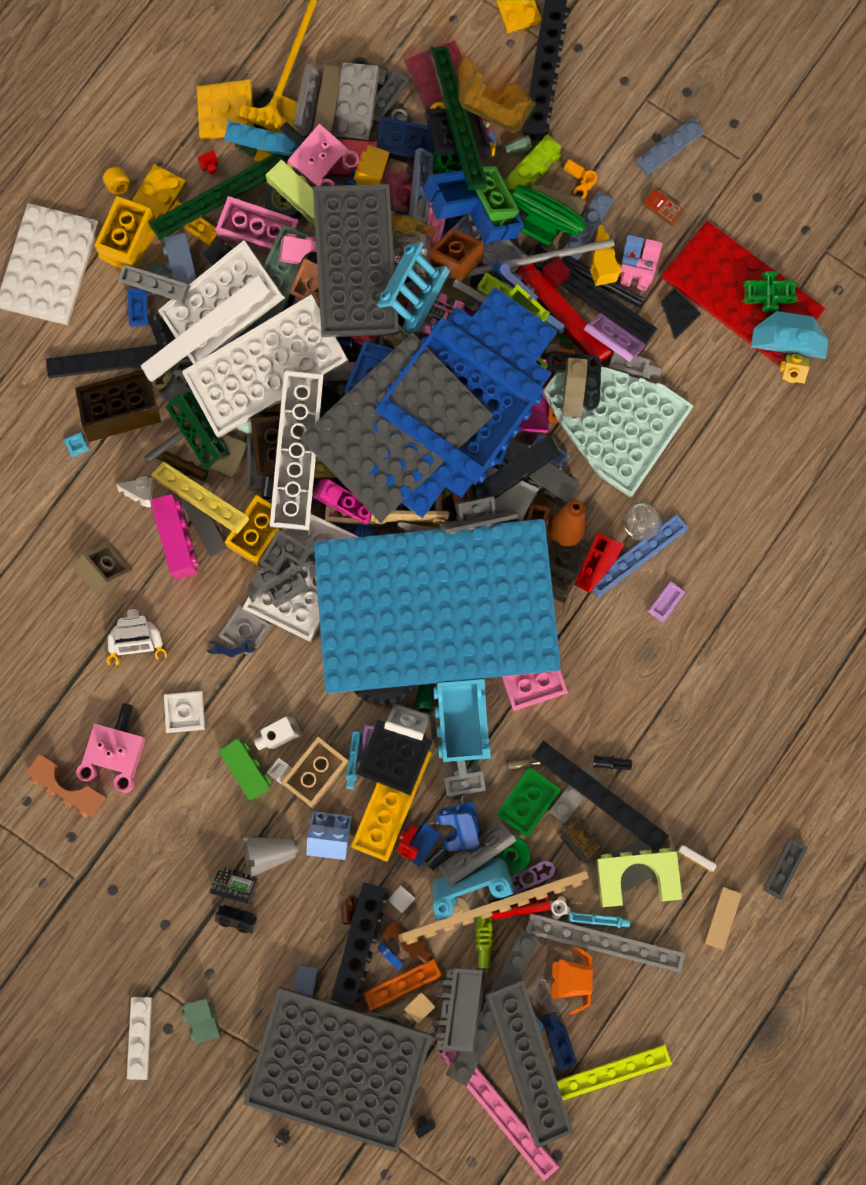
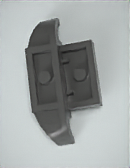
(280, 586)

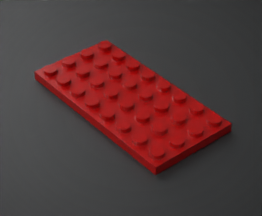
(713, 275)

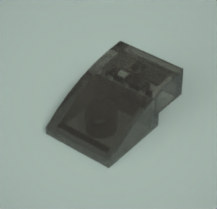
(564, 567)

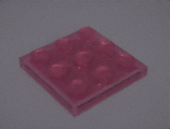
(424, 77)

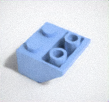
(328, 835)

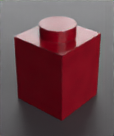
(556, 272)

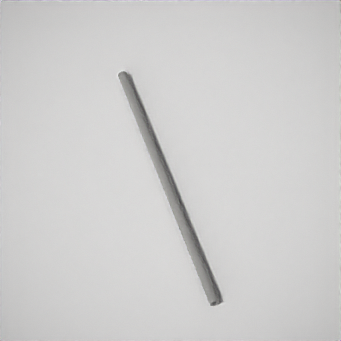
(531, 259)

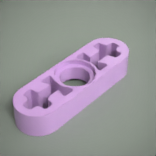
(530, 870)

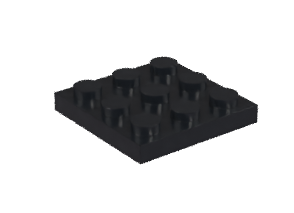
(442, 136)
(393, 759)

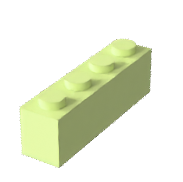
(292, 188)

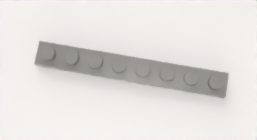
(605, 943)

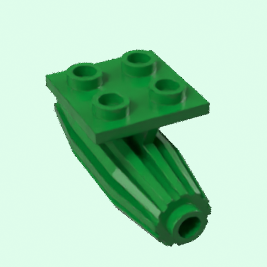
(546, 215)

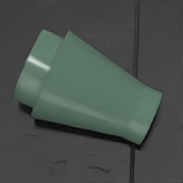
(519, 145)

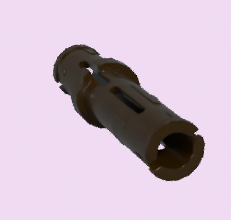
(183, 465)

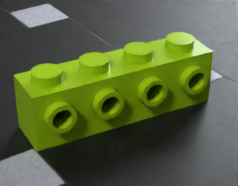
(534, 164)

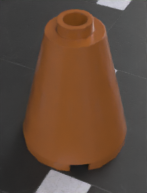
(568, 524)

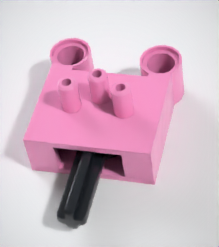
(317, 154)
(113, 750)

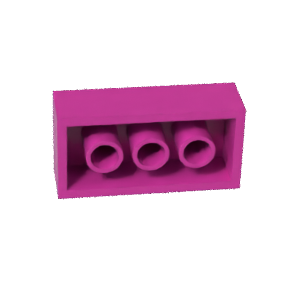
(173, 536)

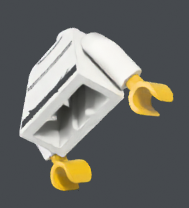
(133, 636)

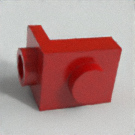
(405, 849)

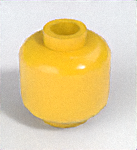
(116, 180)

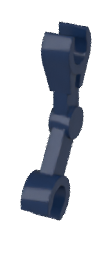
(231, 652)

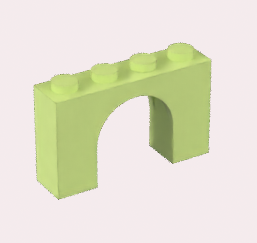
(663, 864)

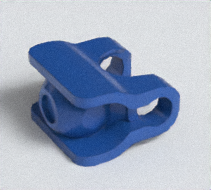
(465, 821)

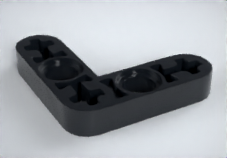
(591, 373)

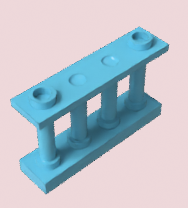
(429, 289)

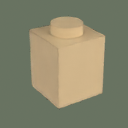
(418, 1008)

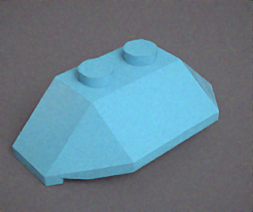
(791, 335)

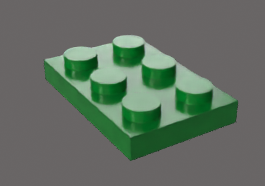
(528, 802)

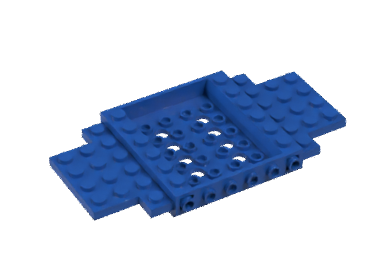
(495, 354)

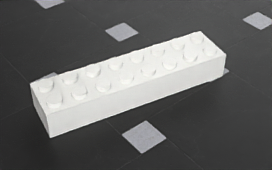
(293, 458)

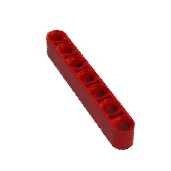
(563, 312)

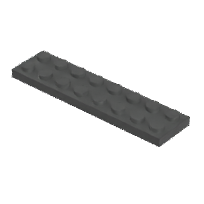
(529, 1063)

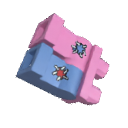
(639, 268)

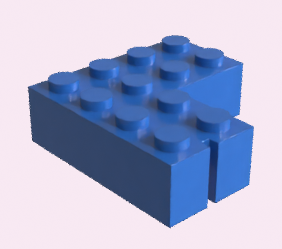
(452, 199)

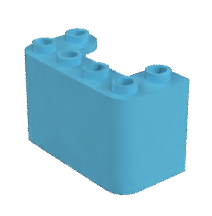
(462, 720)

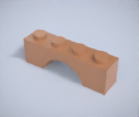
(46, 772)

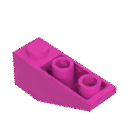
(341, 500)

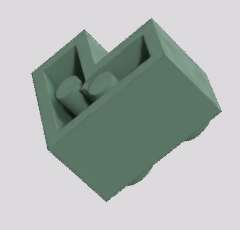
(203, 1019)

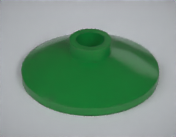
(521, 859)

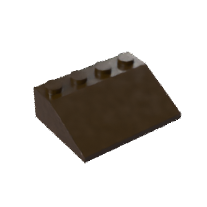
(117, 405)
(265, 442)

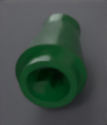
(424, 698)

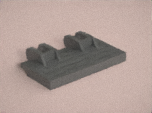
(461, 1010)

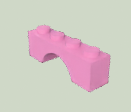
(294, 249)

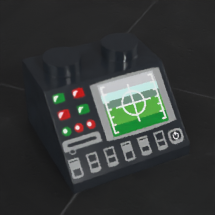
(233, 886)

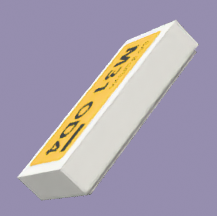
(696, 858)

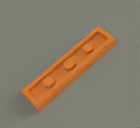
(402, 984)

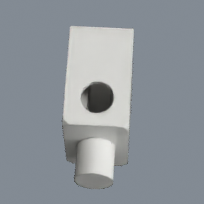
(285, 730)

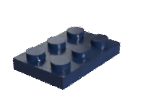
(403, 138)

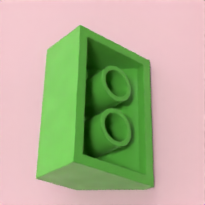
(497, 198)

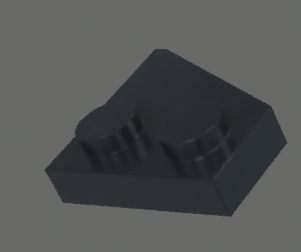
(678, 312)

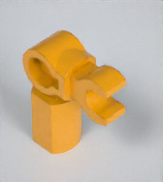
(588, 177)

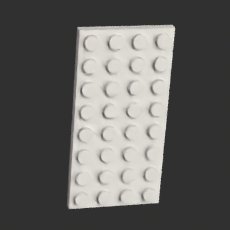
(249, 371)

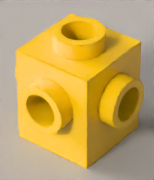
(794, 368)

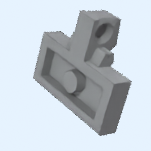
(464, 781)

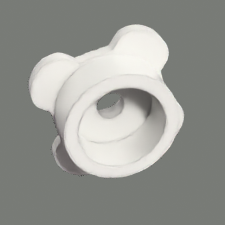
(564, 909)

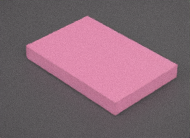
(533, 688)

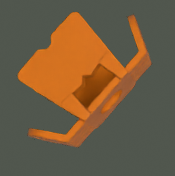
(573, 979)

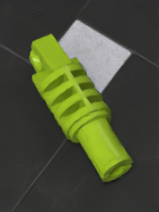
(484, 941)

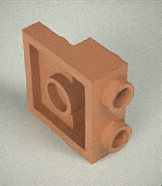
(306, 281)

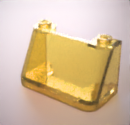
(504, 109)

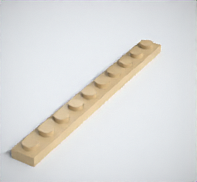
(486, 911)

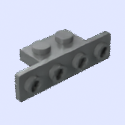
(477, 513)

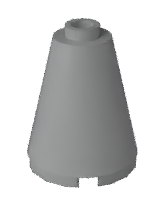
(267, 853)

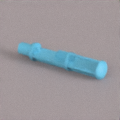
(354, 755)
(598, 919)

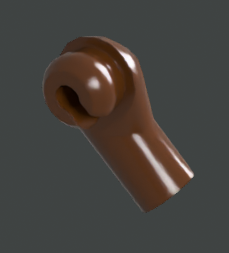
(347, 908)

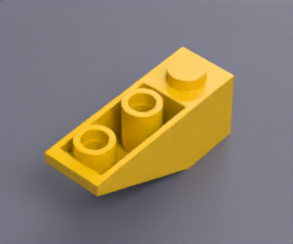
(603, 262)

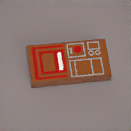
(663, 207)

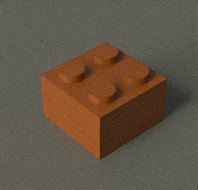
(457, 252)

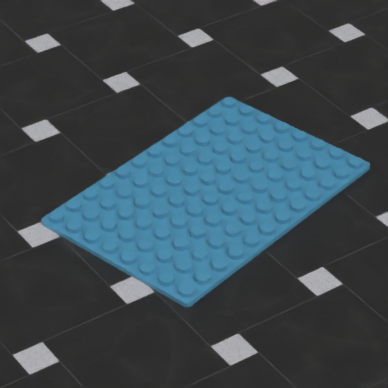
(436, 606)

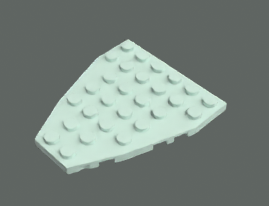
(625, 429)

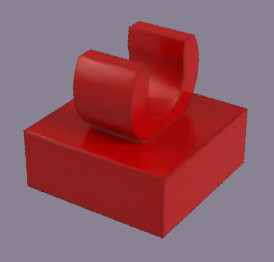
(208, 162)

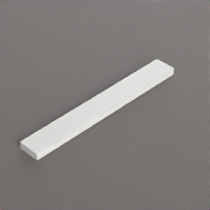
(205, 328)

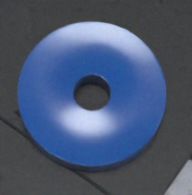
(390, 955)

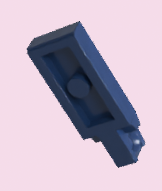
(559, 1042)

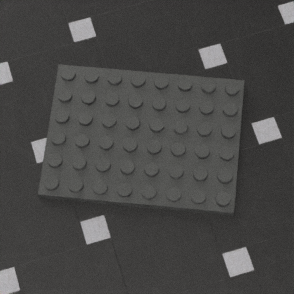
(350, 445)
(338, 1069)

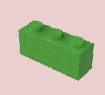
(245, 769)

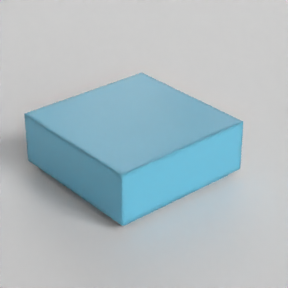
(76, 444)

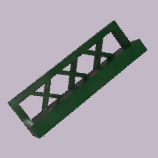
(199, 426)

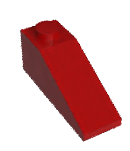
(598, 561)

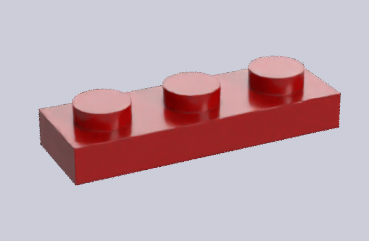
(533, 906)

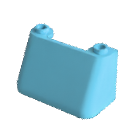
(491, 873)

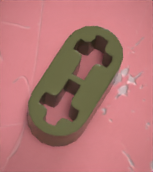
(168, 377)

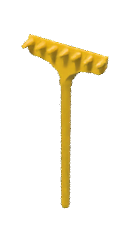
(270, 116)

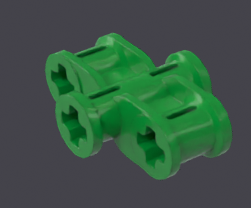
(769, 291)

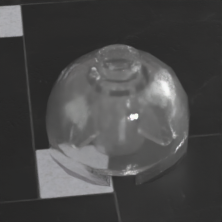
(642, 521)

